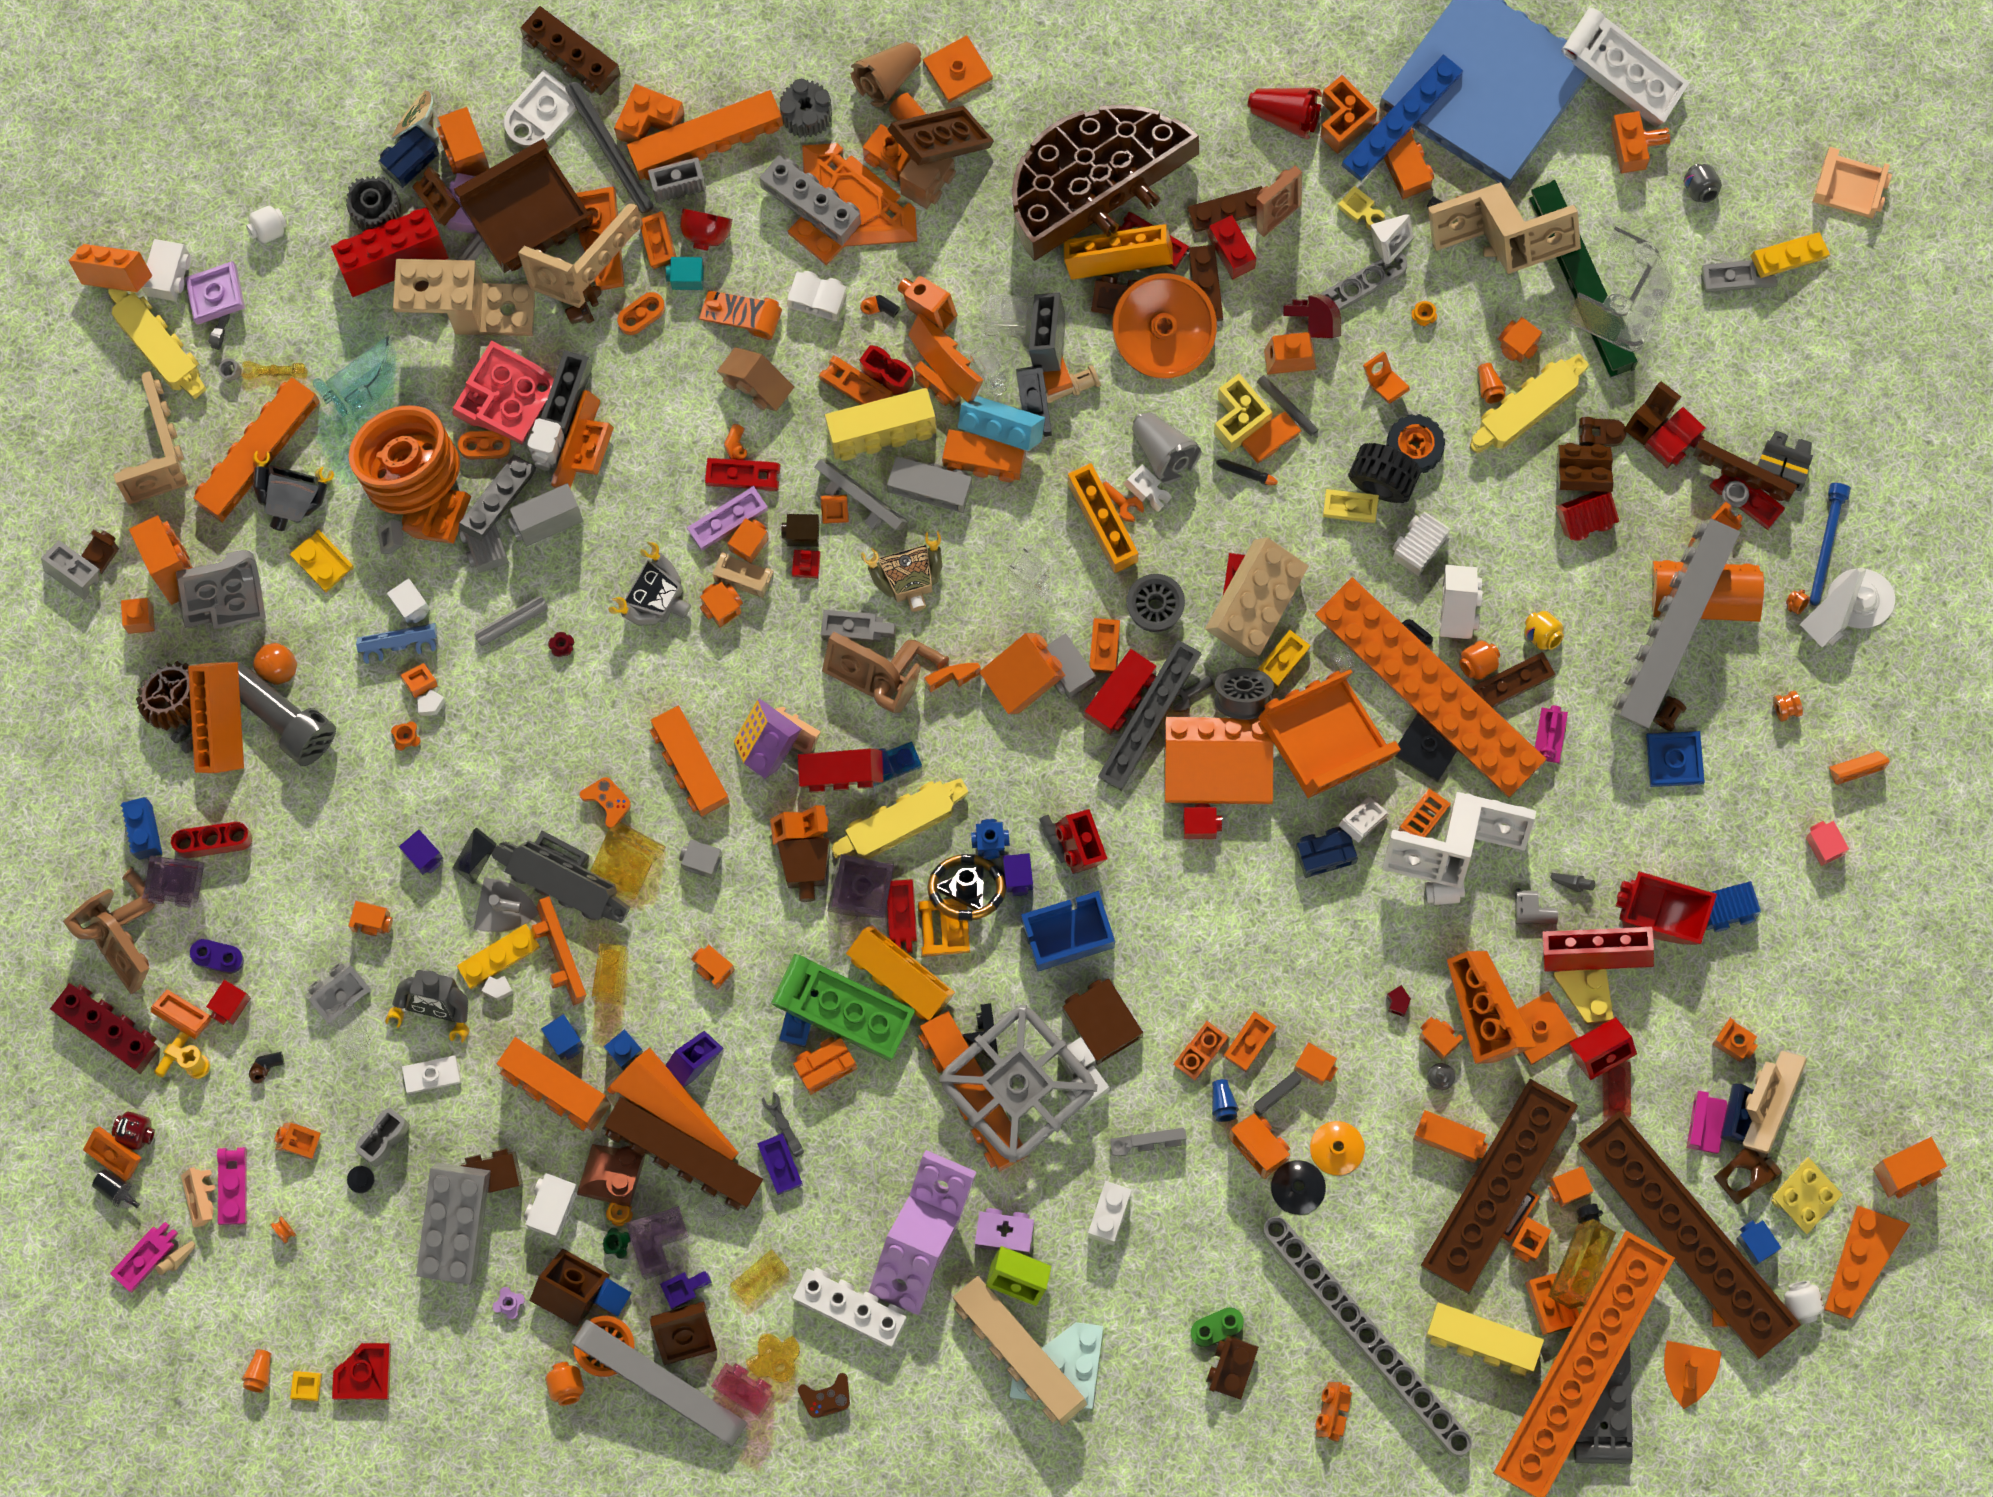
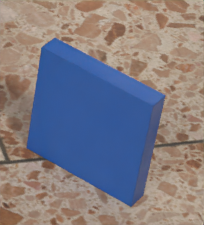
(1675, 759)

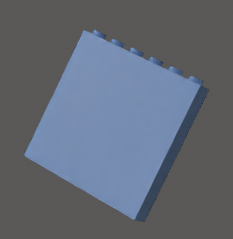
(1508, 91)

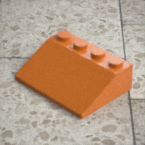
(1218, 761)

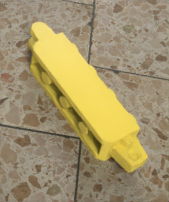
(155, 343)
(1530, 404)
(900, 821)

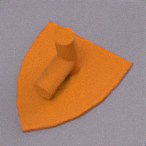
(1689, 1371)

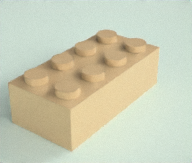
(1256, 597)

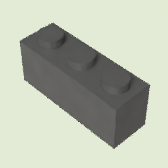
(1047, 331)
(567, 389)

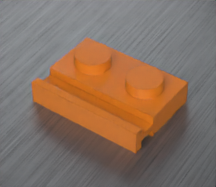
(1549, 1313)

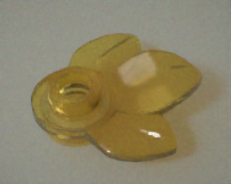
(771, 1355)

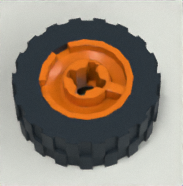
(1423, 431)

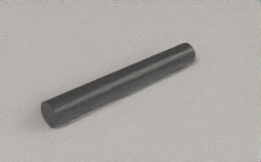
(1287, 405)

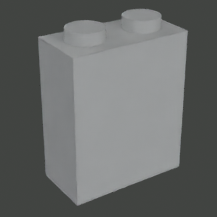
(545, 515)

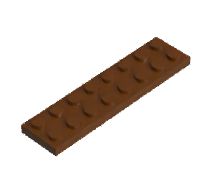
(1499, 1186)

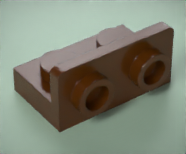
(1107, 293)
(1233, 1367)

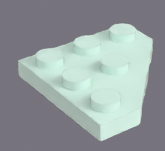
(1076, 1355)

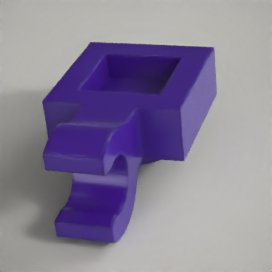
(681, 1289)

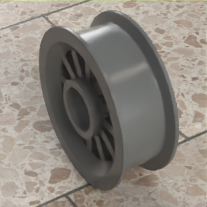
(1164, 583)
(1243, 693)

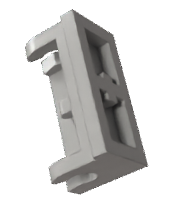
(70, 569)

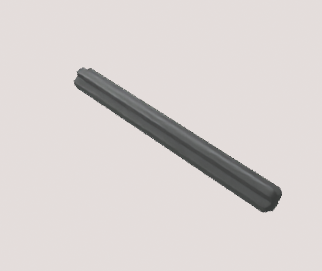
(609, 147)

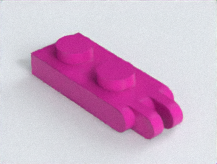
(144, 1257)

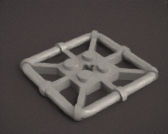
(1036, 1084)

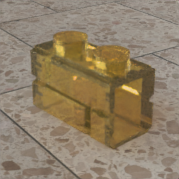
(610, 974)

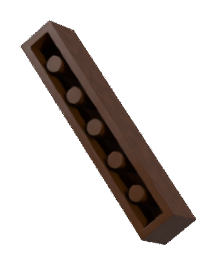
(681, 1153)

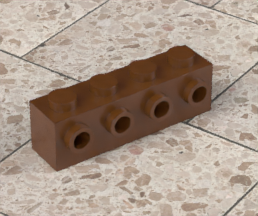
(570, 51)

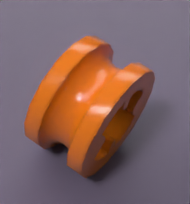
(283, 1229)

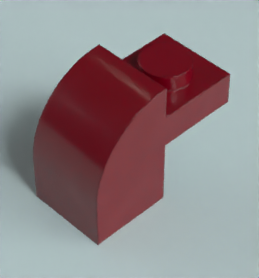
(1322, 315)

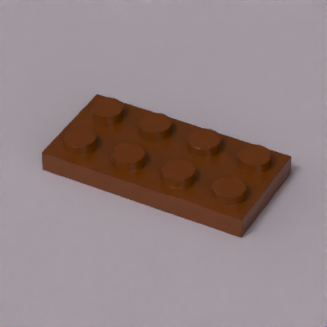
(940, 135)

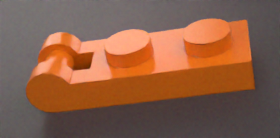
(853, 382)

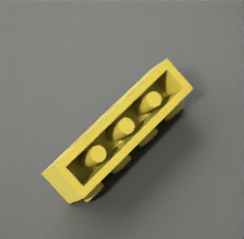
(1485, 1339)

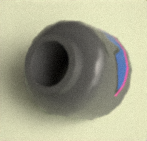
(1702, 183)

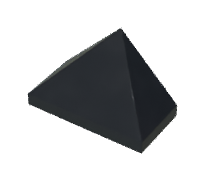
(474, 855)

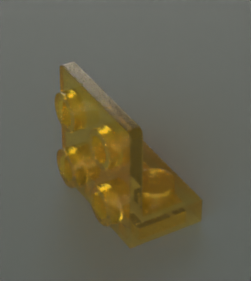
(626, 858)

